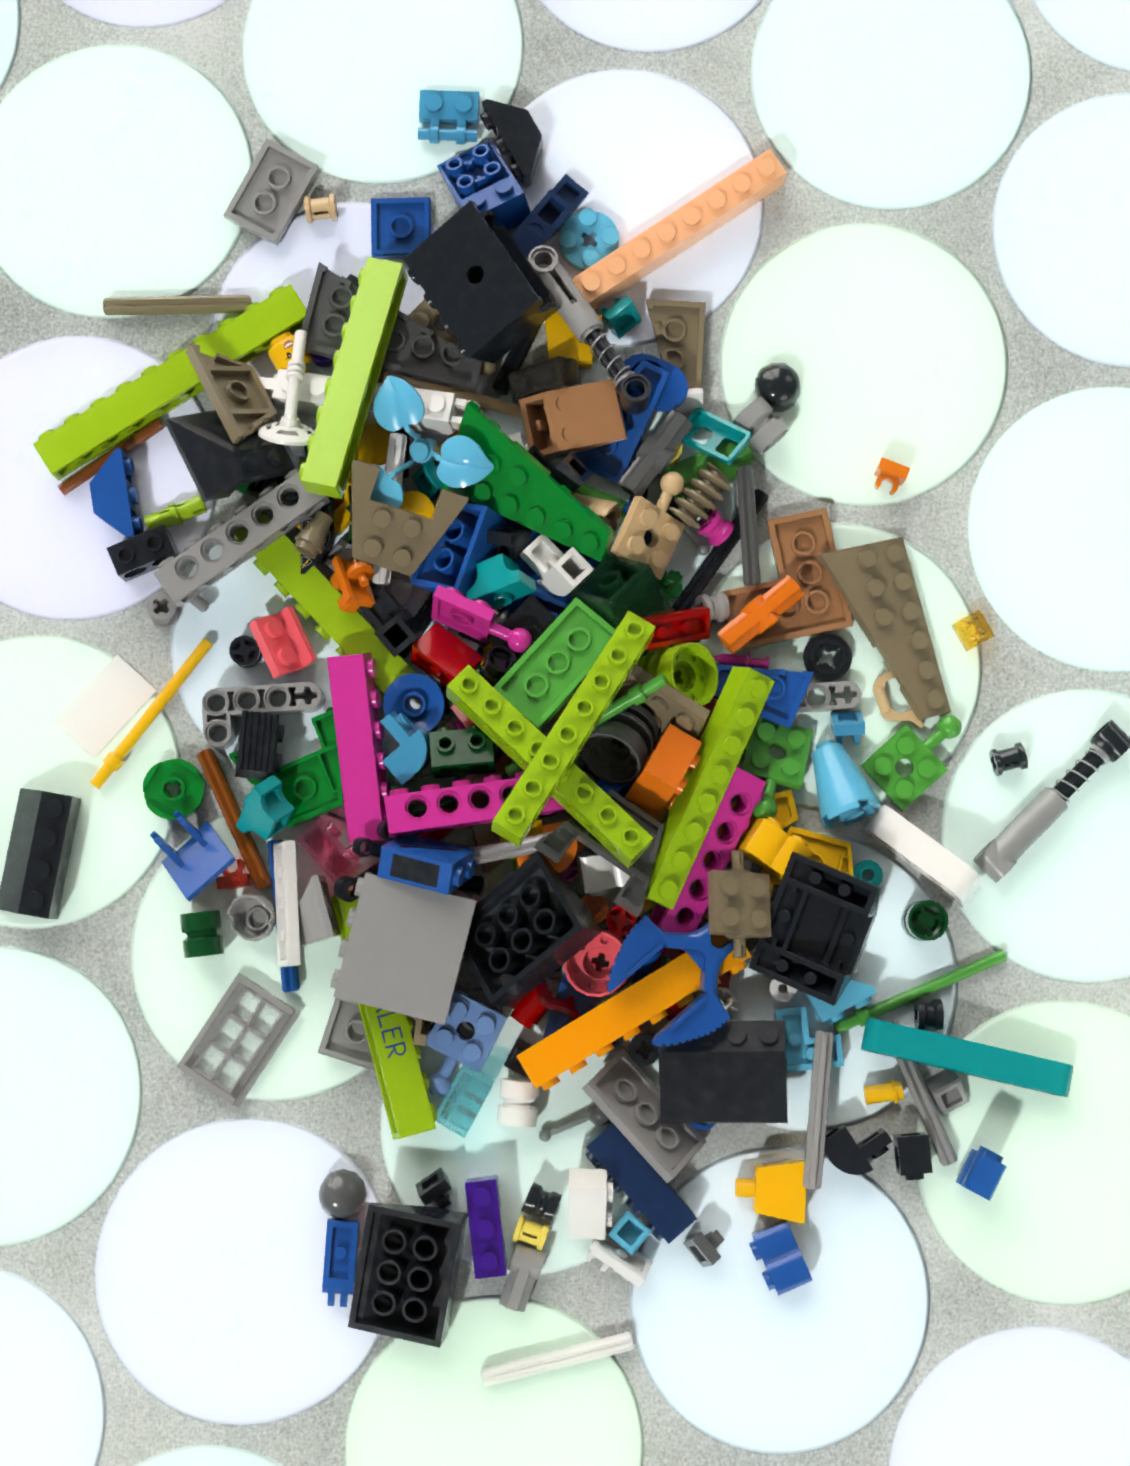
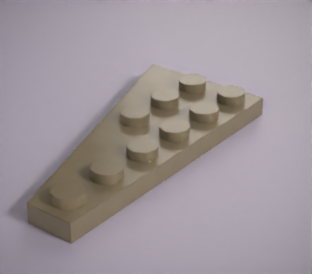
(889, 612)

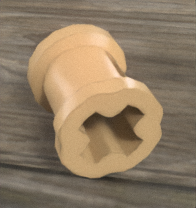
(320, 208)

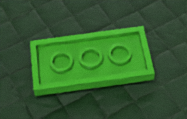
(556, 663)

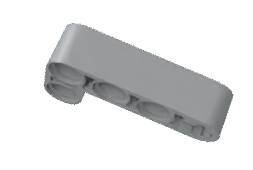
(263, 694)

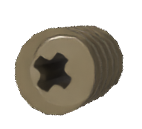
(700, 497)

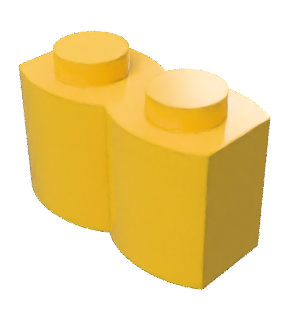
(771, 846)

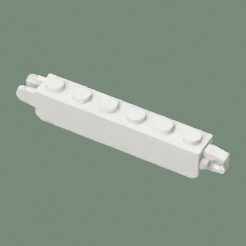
(439, 406)

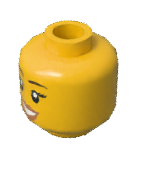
(282, 351)

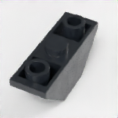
(516, 137)

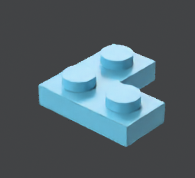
(800, 1044)

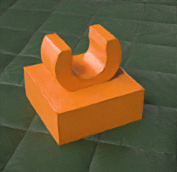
(891, 472)

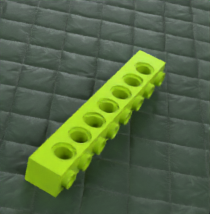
(573, 729)
(521, 741)

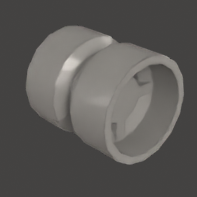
(764, 427)

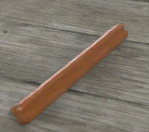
(231, 814)

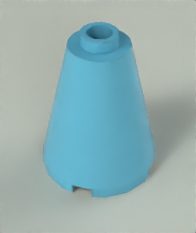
(841, 787)

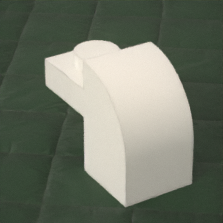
(557, 571)

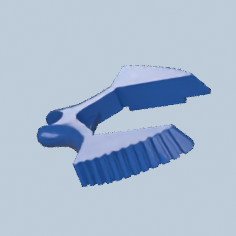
(706, 1010)

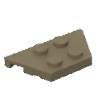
(233, 392)

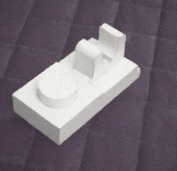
(612, 1255)

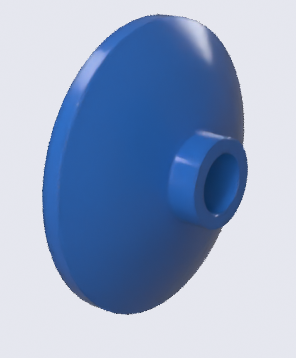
(415, 686)

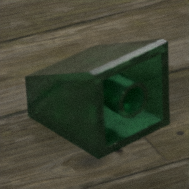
(622, 586)

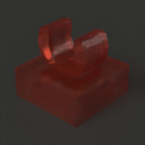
(235, 879)

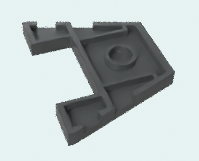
(633, 892)

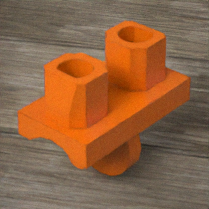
(352, 581)

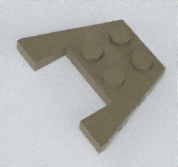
(391, 534)

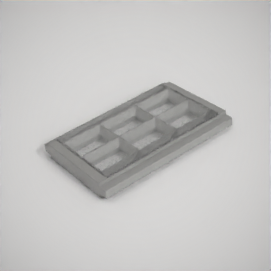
(238, 1040)

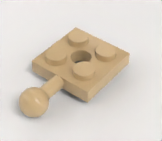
(663, 528)

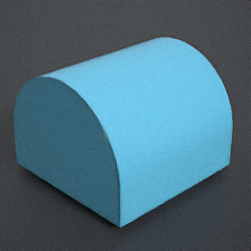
(630, 1233)

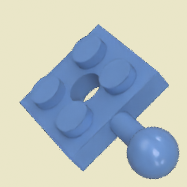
(467, 1051)

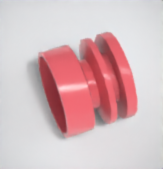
(584, 971)

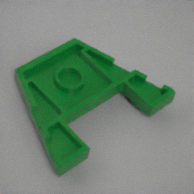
(314, 780)

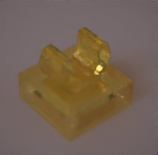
(972, 630)

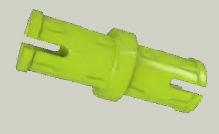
(176, 513)

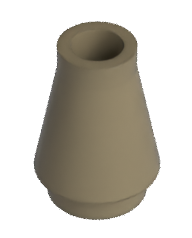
(314, 535)

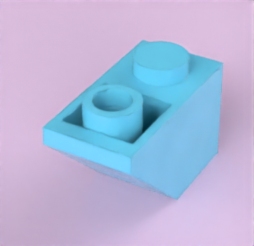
(855, 994)

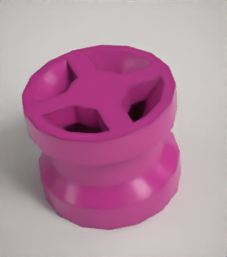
(715, 528)

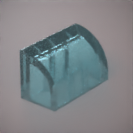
(464, 1100)

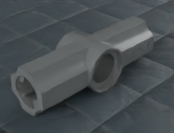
(655, 454)

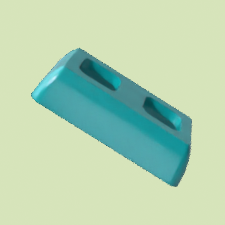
(722, 431)

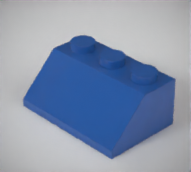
(459, 550)

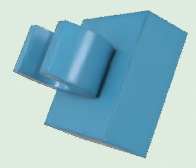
(847, 724)

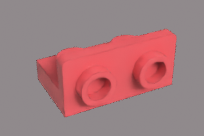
(283, 642)

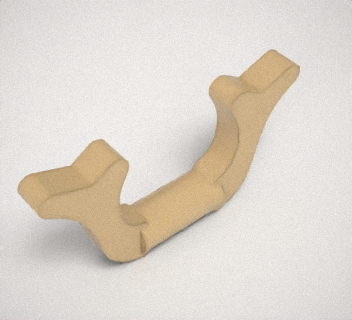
(886, 711)

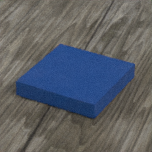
(399, 226)

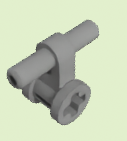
(164, 602)

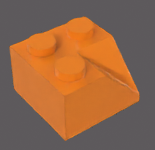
(665, 770)

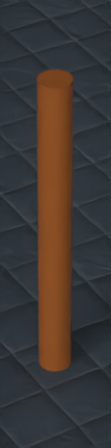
(127, 446)

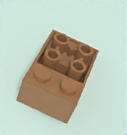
(573, 419)

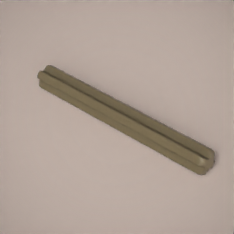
(176, 305)

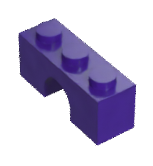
(486, 1227)

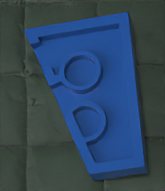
(784, 696)

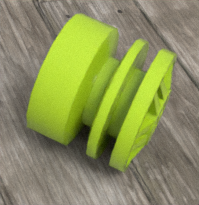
(687, 669)

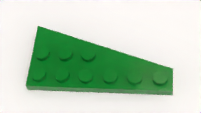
(527, 493)

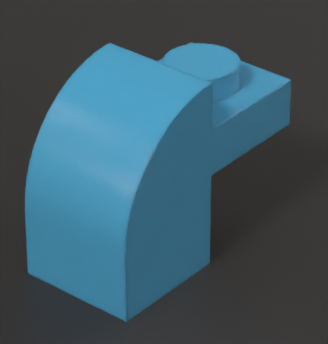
(413, 748)

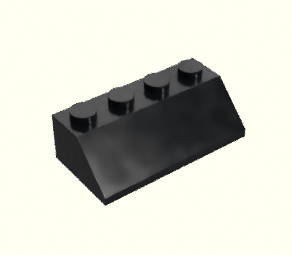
(38, 853)

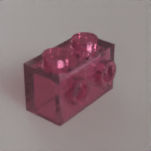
(328, 851)

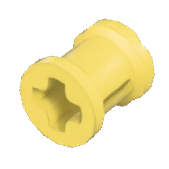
(530, 1232)

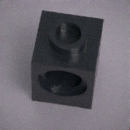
(912, 1155)

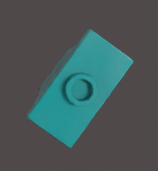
(500, 582)
(265, 809)

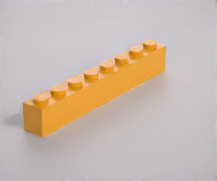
(619, 1018)

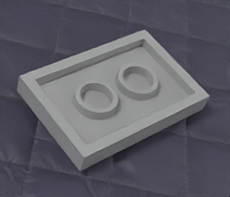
(271, 192)

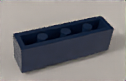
(641, 1183)

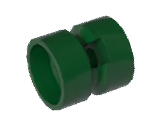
(924, 920)
(202, 934)

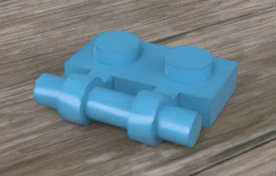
(448, 108)

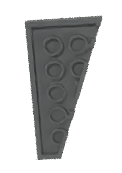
(412, 348)

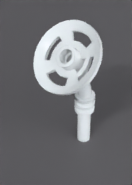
(290, 429)

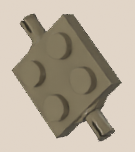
(739, 904)

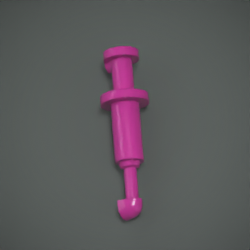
(742, 660)

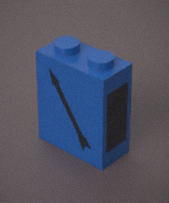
(426, 863)

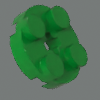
(171, 771)

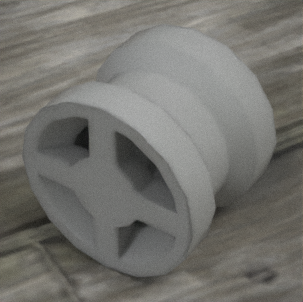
(718, 606)

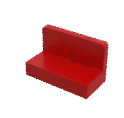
(443, 654)

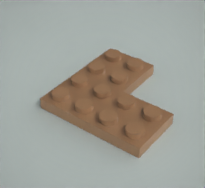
(795, 547)

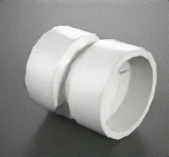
(518, 1103)

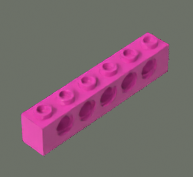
(735, 821)
(402, 823)

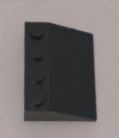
(526, 931)
(726, 1075)
(408, 1272)

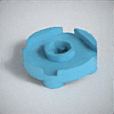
(582, 224)

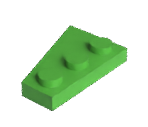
(690, 466)

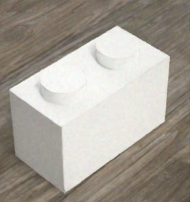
(587, 1204)

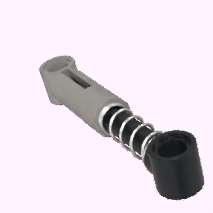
(588, 329)
(1003, 852)

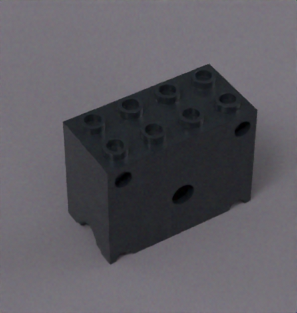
(480, 284)

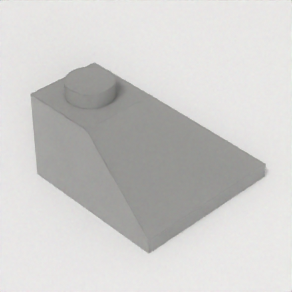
(316, 913)

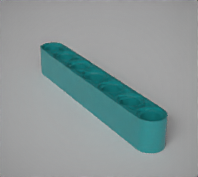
(967, 1057)

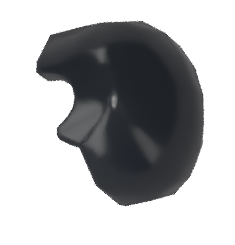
(778, 386)

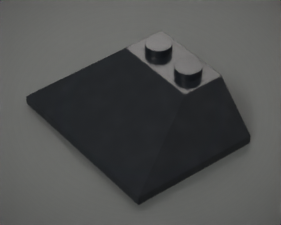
(219, 464)
(817, 928)

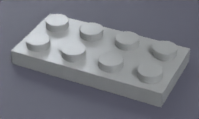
(634, 1108)

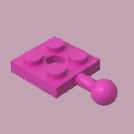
(475, 619)

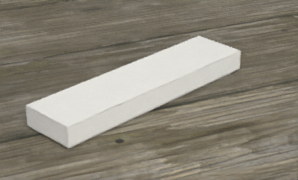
(286, 903)

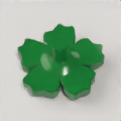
(670, 585)

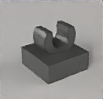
(704, 1247)

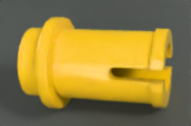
(883, 1092)

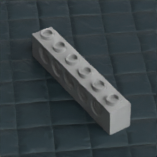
(234, 553)

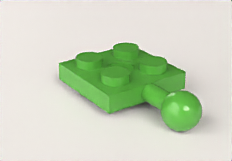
(925, 765)
(785, 771)

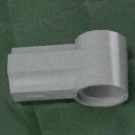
(524, 1270)

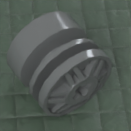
(621, 745)

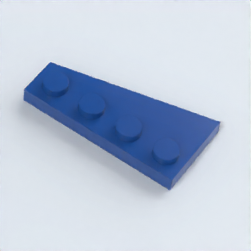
(615, 458)

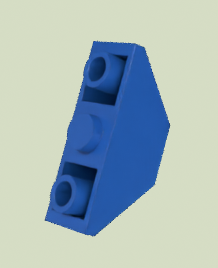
(115, 496)

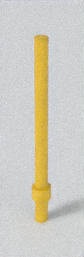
(114, 760)

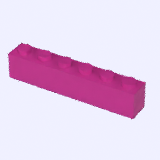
(359, 742)

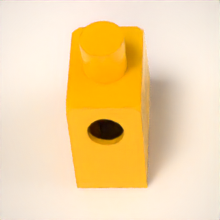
(564, 343)
(776, 1190)

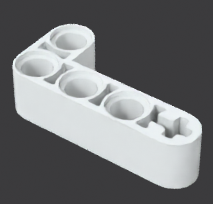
(924, 854)

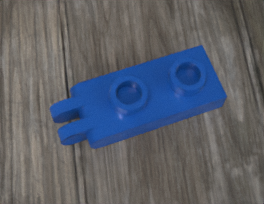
(340, 1259)

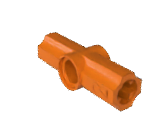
(760, 614)

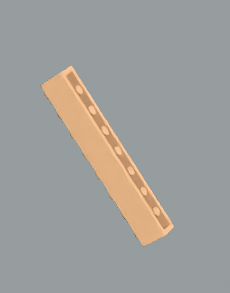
(681, 229)

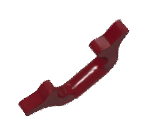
(549, 1001)

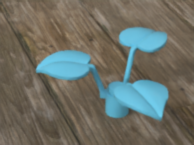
(461, 457)

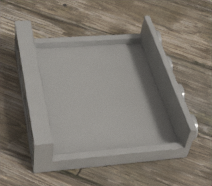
(403, 948)

